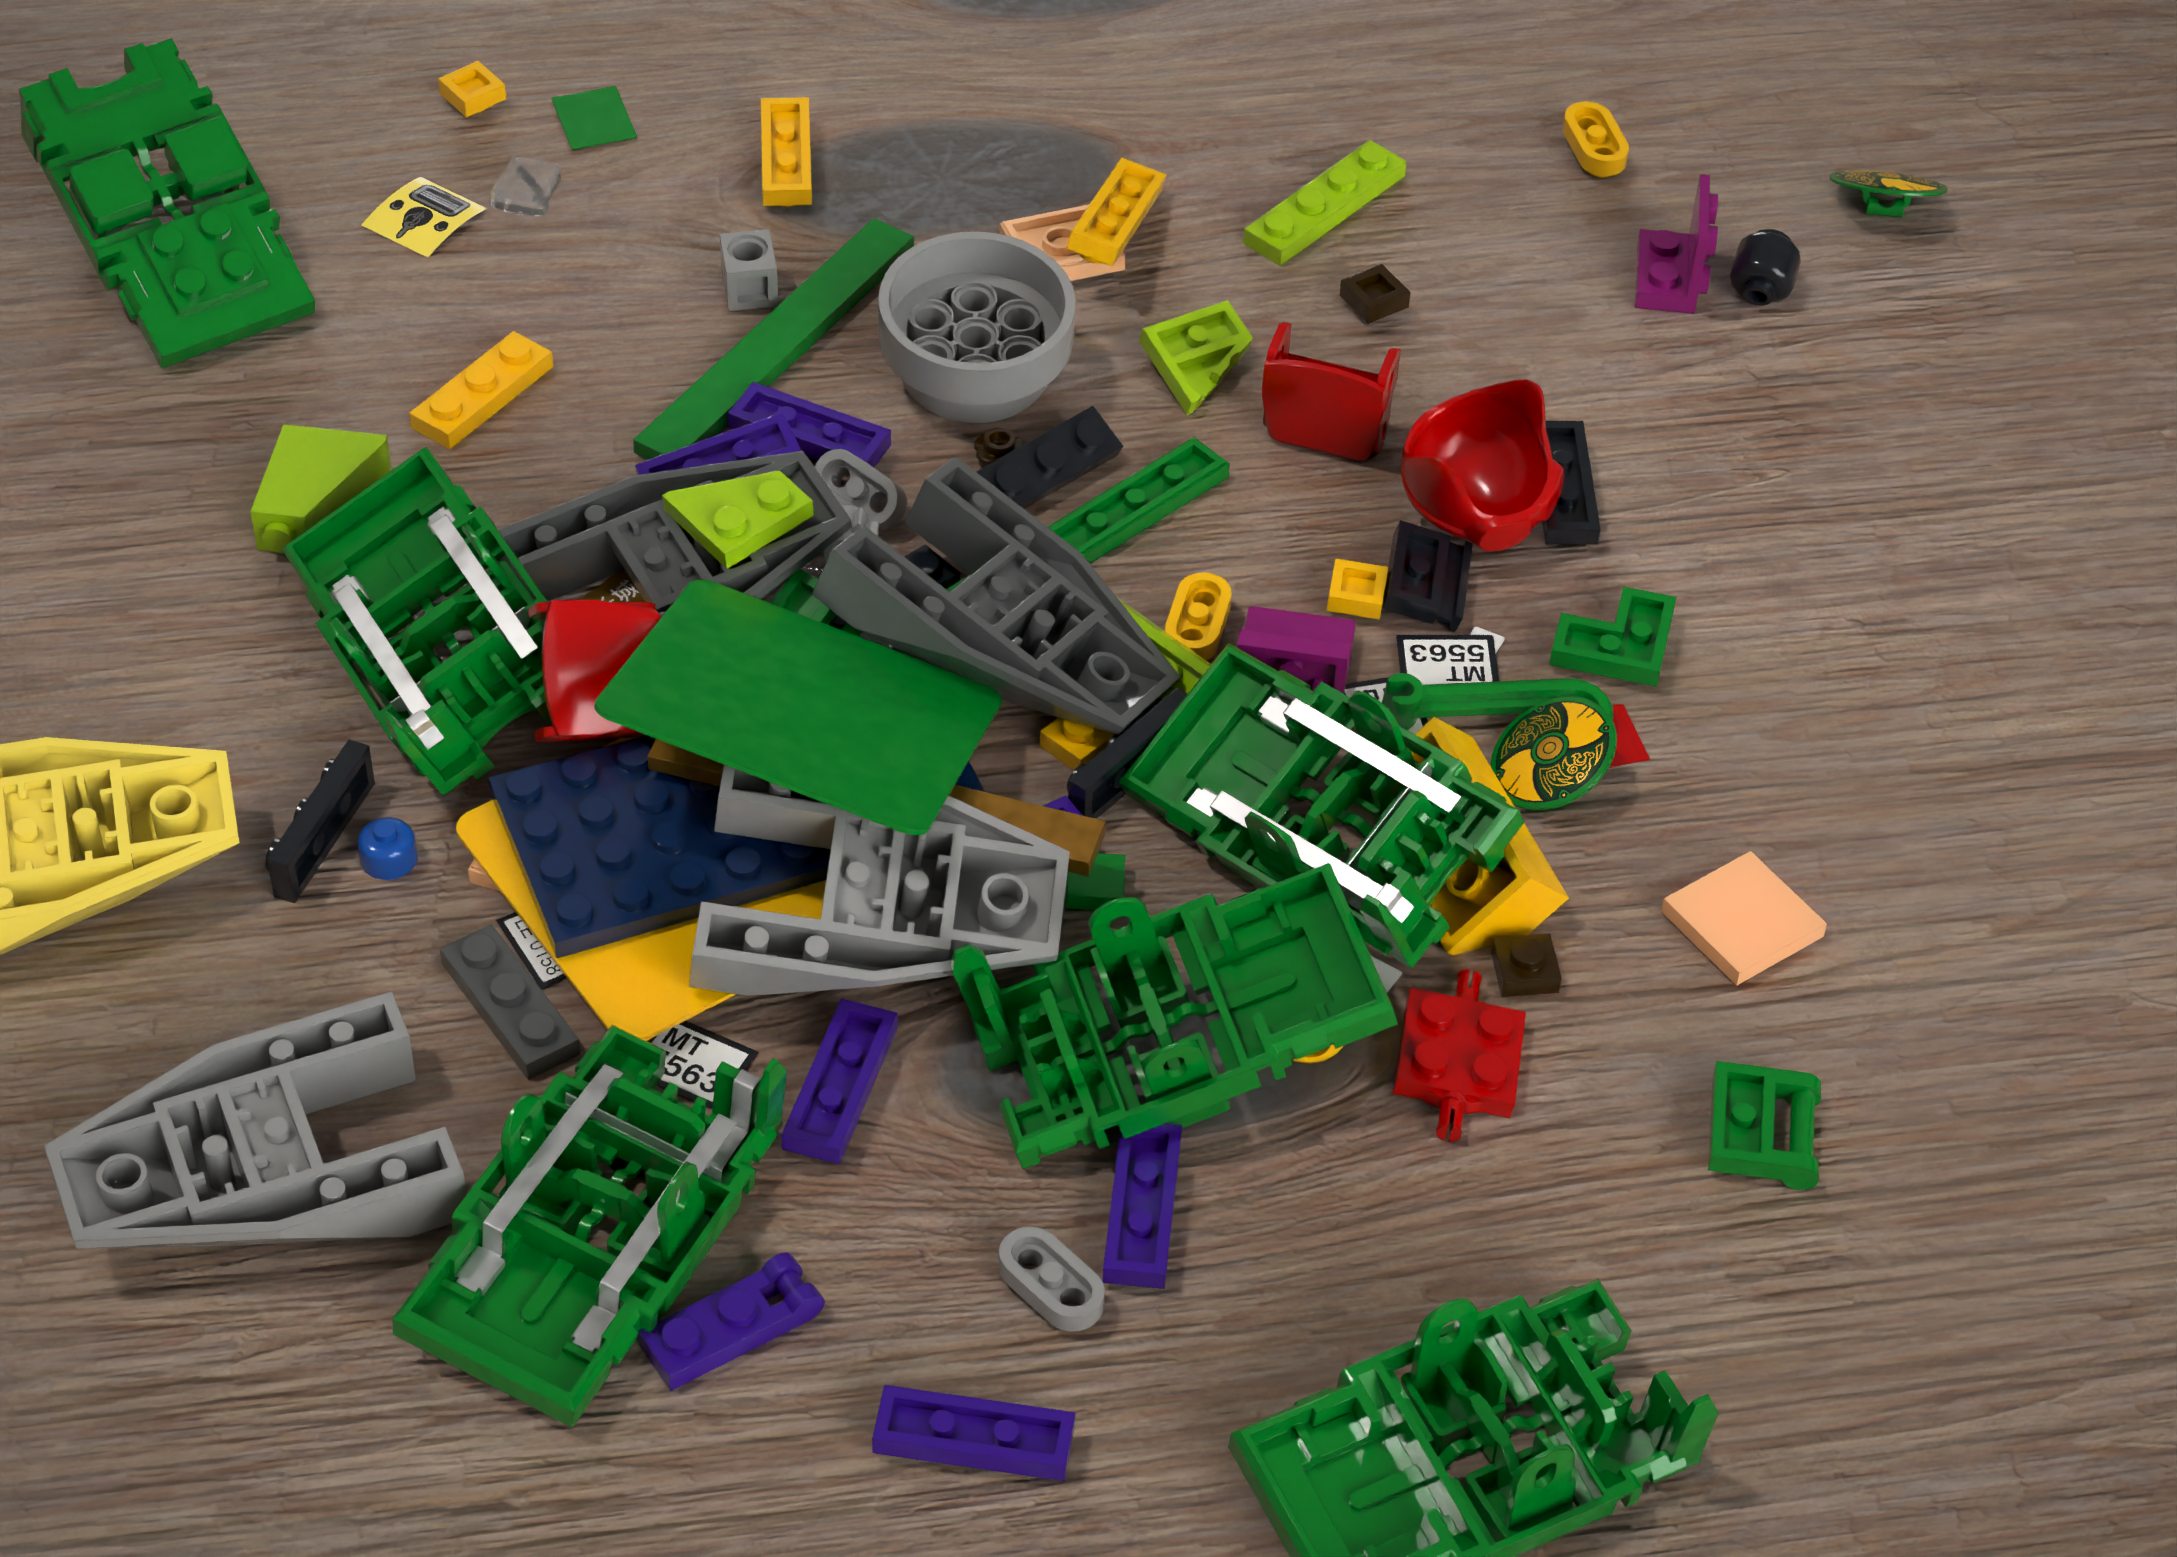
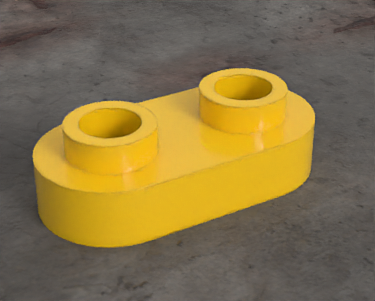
(1595, 139)
(1200, 613)

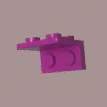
(1672, 263)
(1301, 644)

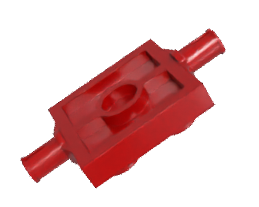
(1459, 1054)

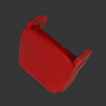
(1326, 403)
(580, 655)

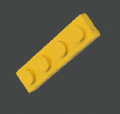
(1116, 212)

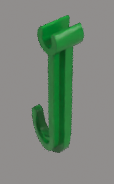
(1411, 700)

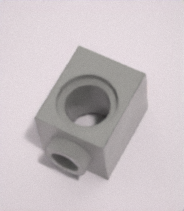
(749, 270)

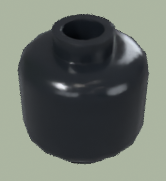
(1766, 265)

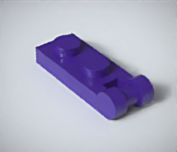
(731, 1322)

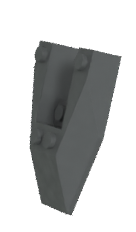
(631, 532)
(1023, 622)

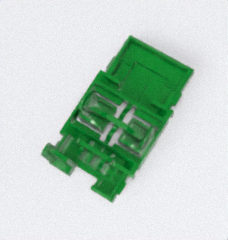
(1281, 975)
(1368, 1460)

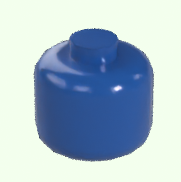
(387, 848)

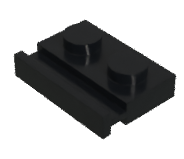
(1427, 575)

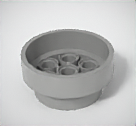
(976, 324)

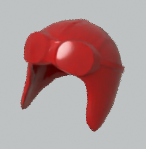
(1484, 465)

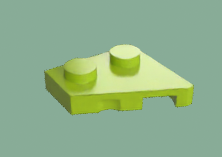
(1196, 351)
(739, 513)

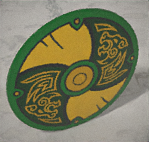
(1887, 183)
(1554, 752)

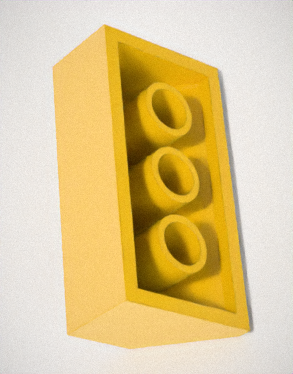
(1519, 889)

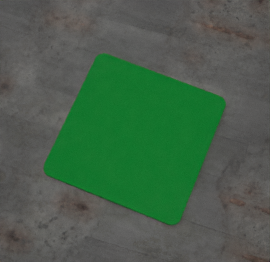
(802, 706)

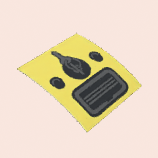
(421, 215)

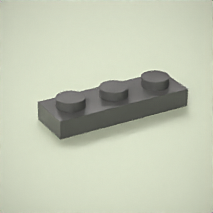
(510, 1001)

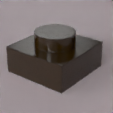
(1374, 293)
(1526, 965)

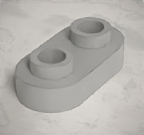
(864, 488)
(1056, 1281)

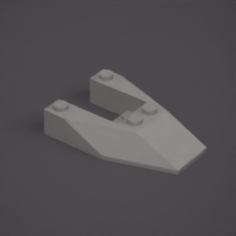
(889, 898)
(228, 1150)

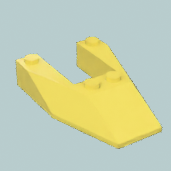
(102, 826)

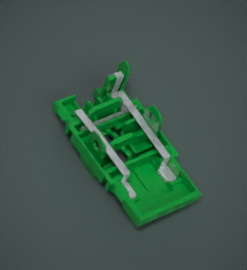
(1251, 742)
(519, 1285)

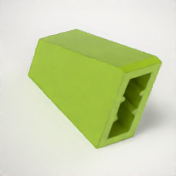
(312, 477)

